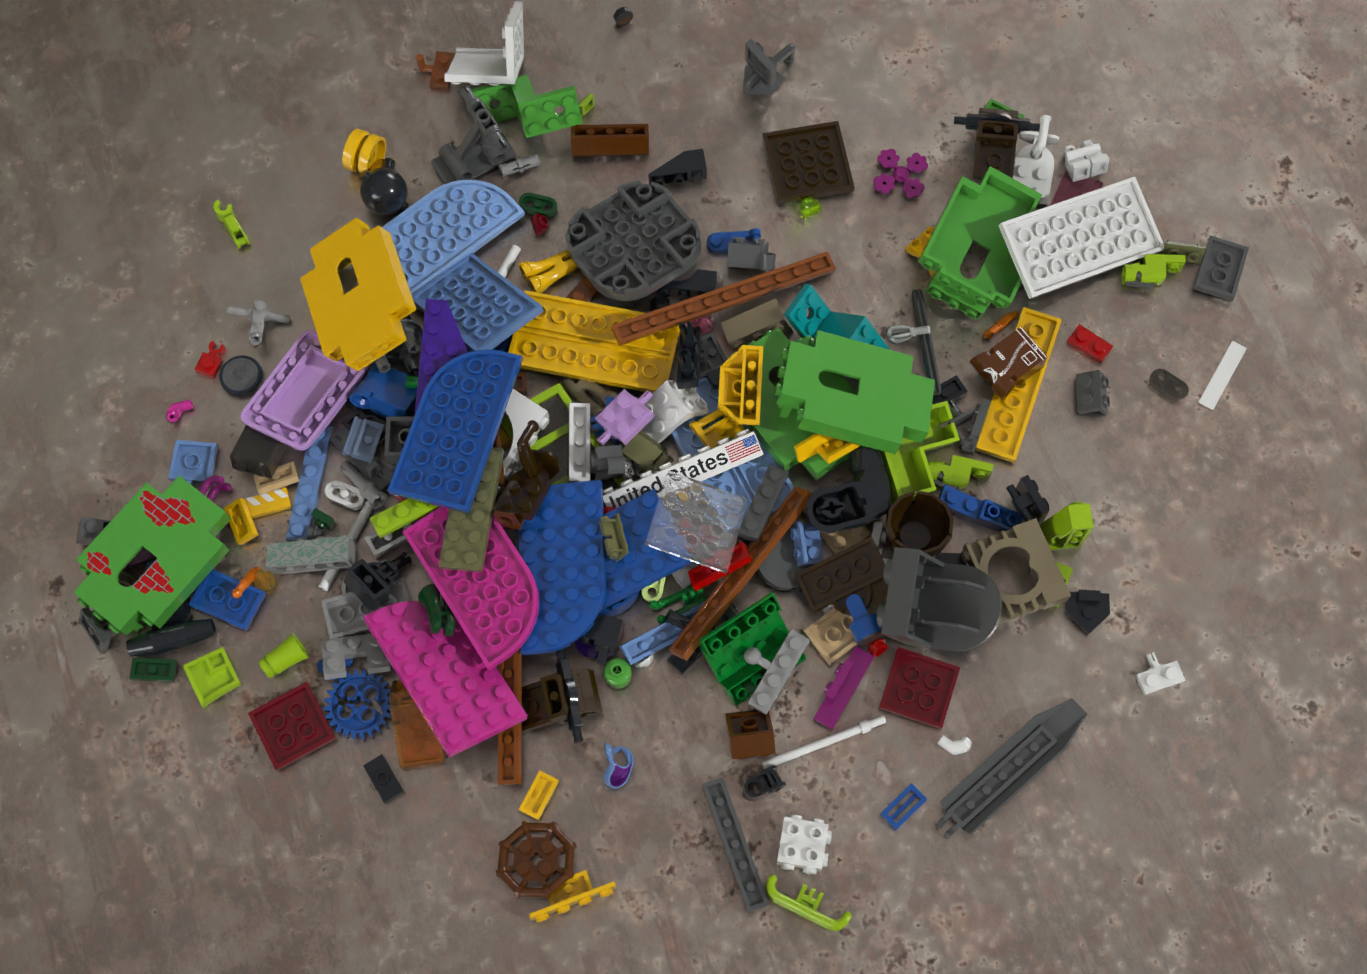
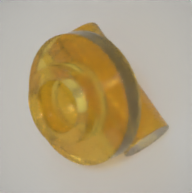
(264, 580)

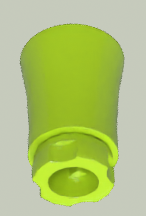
(283, 656)

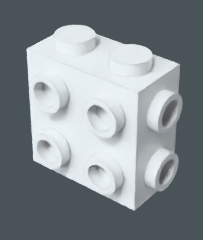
(803, 844)

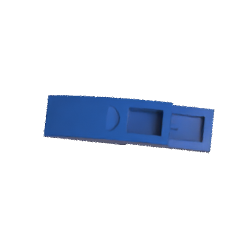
(979, 512)

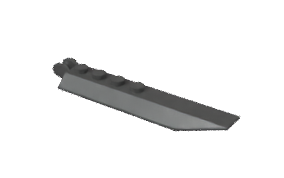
(1011, 767)

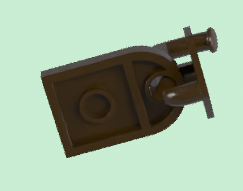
(529, 485)

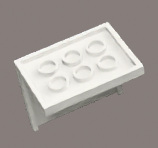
(492, 65)

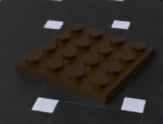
(808, 162)

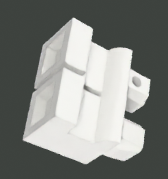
(1085, 161)

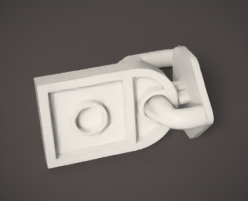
(1033, 172)

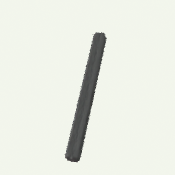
(926, 340)

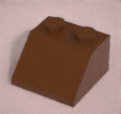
(750, 734)

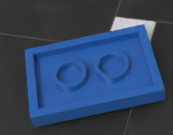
(216, 600)

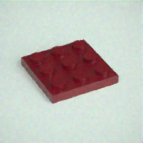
(919, 688)
(292, 726)

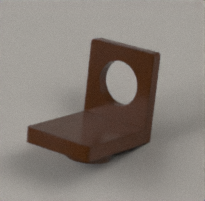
(509, 520)

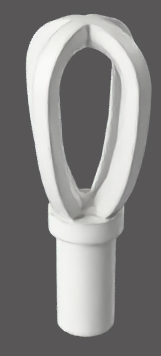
(911, 332)

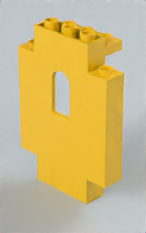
(368, 317)

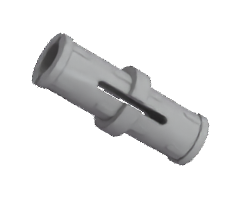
(519, 165)

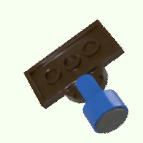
(847, 584)

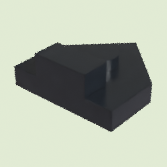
(1088, 608)

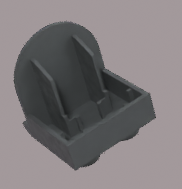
(937, 603)

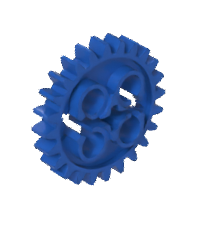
(355, 724)

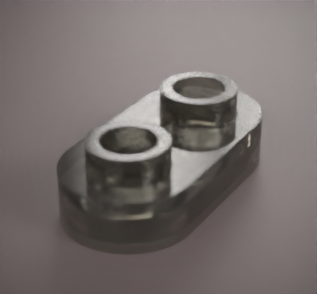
(1168, 385)

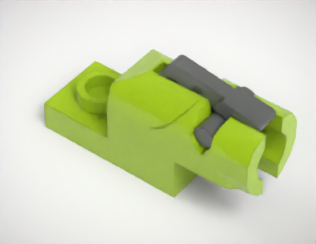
(1151, 270)
(959, 471)

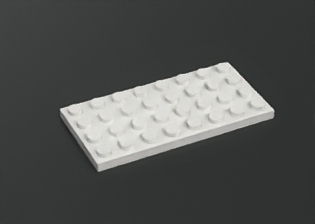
(1081, 237)

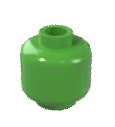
(617, 666)

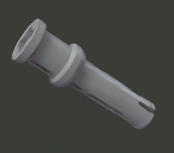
(366, 488)

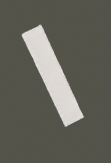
(1222, 375)

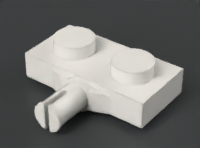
(1159, 675)

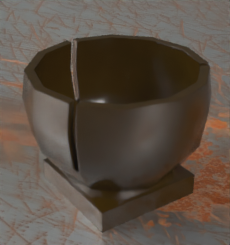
(919, 523)

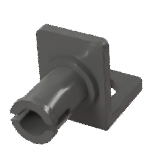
(959, 419)

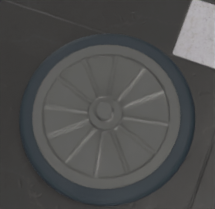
(240, 375)

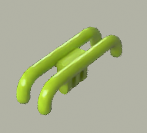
(806, 905)

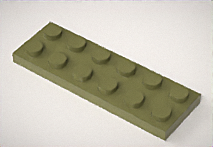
(468, 533)

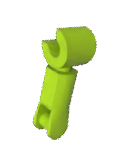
(231, 223)

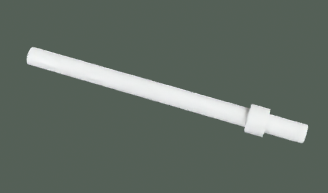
(863, 727)

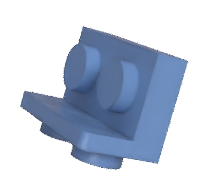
(807, 544)

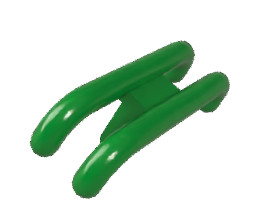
(688, 596)

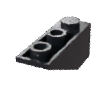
(684, 167)

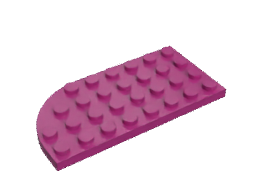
(491, 606)
(444, 677)

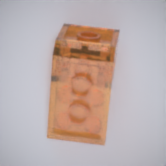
(413, 735)

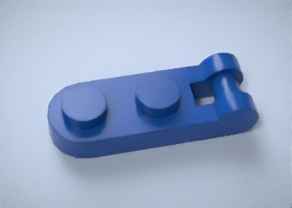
(718, 242)

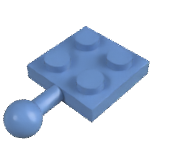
(193, 461)

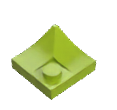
(211, 676)

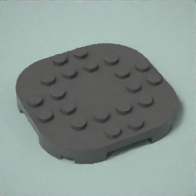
(633, 241)

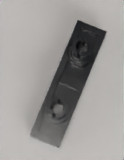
(689, 356)

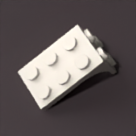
(672, 408)

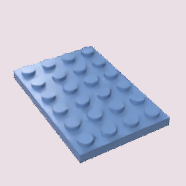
(481, 302)

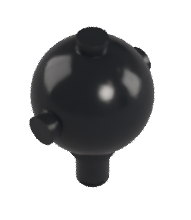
(384, 189)

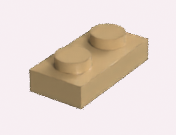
(283, 476)

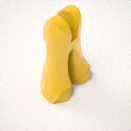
(547, 271)

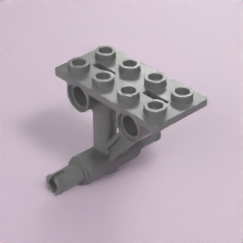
(479, 151)

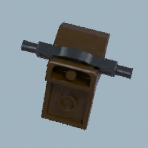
(995, 138)
(561, 698)

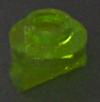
(809, 207)

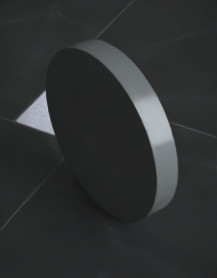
(780, 566)

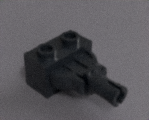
(374, 580)

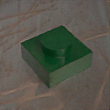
(323, 520)

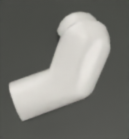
(955, 747)

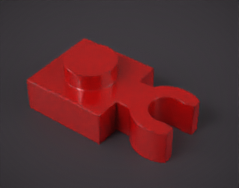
(210, 362)

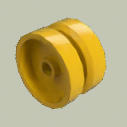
(363, 151)

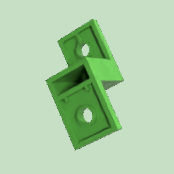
(534, 111)

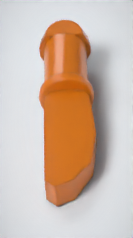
(999, 325)
(244, 583)

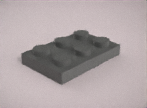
(1221, 268)

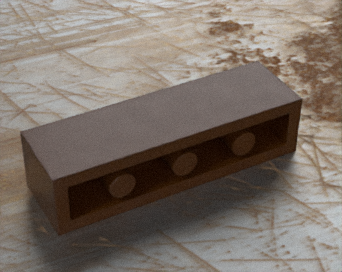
(610, 139)

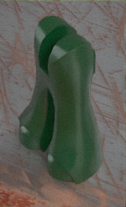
(430, 599)

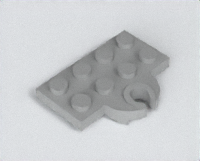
(346, 612)

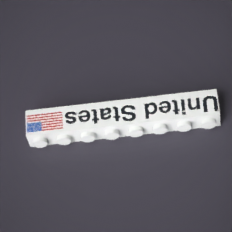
(698, 467)

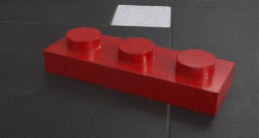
(703, 576)

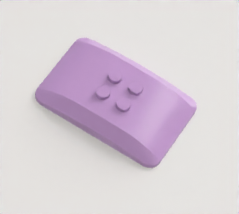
(301, 394)

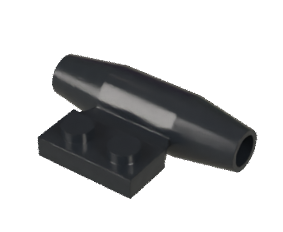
(173, 635)

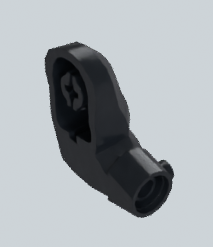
(855, 501)

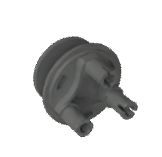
(404, 352)

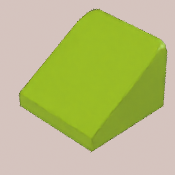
(586, 104)

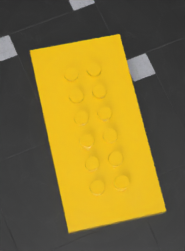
(578, 343)

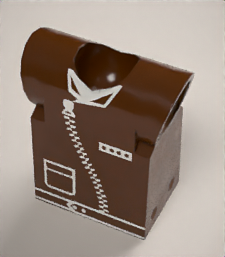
(1009, 362)

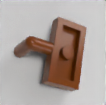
(441, 65)

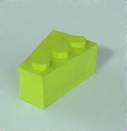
(1068, 526)

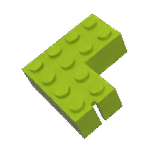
(909, 466)

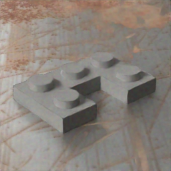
(338, 649)

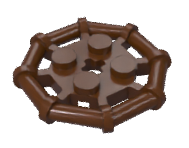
(529, 849)

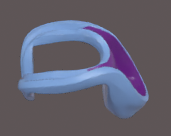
(617, 775)

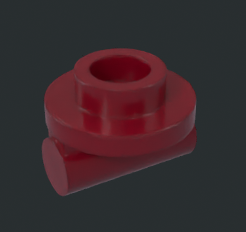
(540, 224)

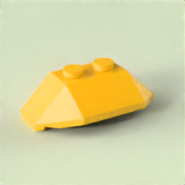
(741, 385)

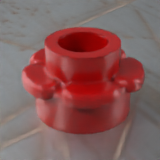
(877, 647)

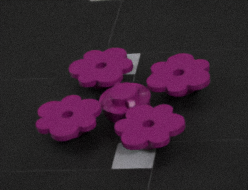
(900, 174)

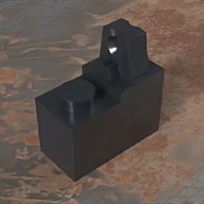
(605, 635)

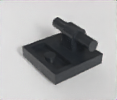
(1028, 500)

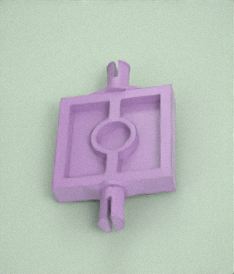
(624, 417)

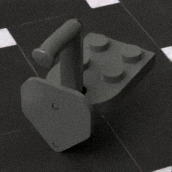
(761, 72)

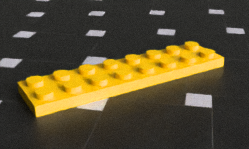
(1008, 418)

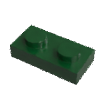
(153, 670)

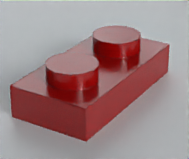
(1090, 343)

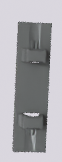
(374, 471)

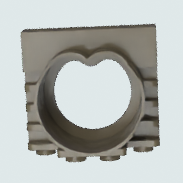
(1029, 543)

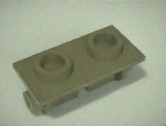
(1192, 252)
(616, 545)

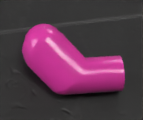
(176, 409)

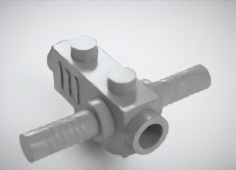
(258, 316)

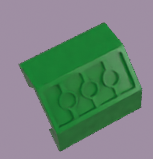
(725, 646)

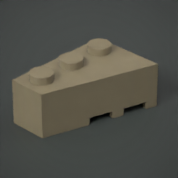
(755, 323)

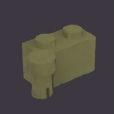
(646, 452)

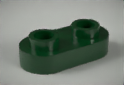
(539, 204)

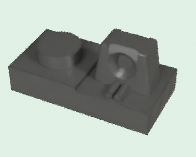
(94, 629)

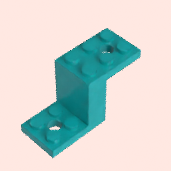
(822, 319)

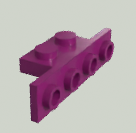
(842, 688)

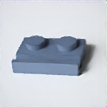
(363, 439)

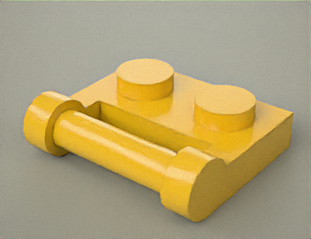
(724, 428)

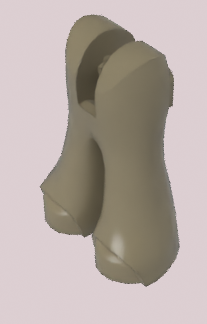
(579, 392)

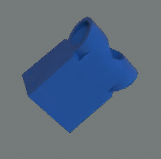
(385, 394)

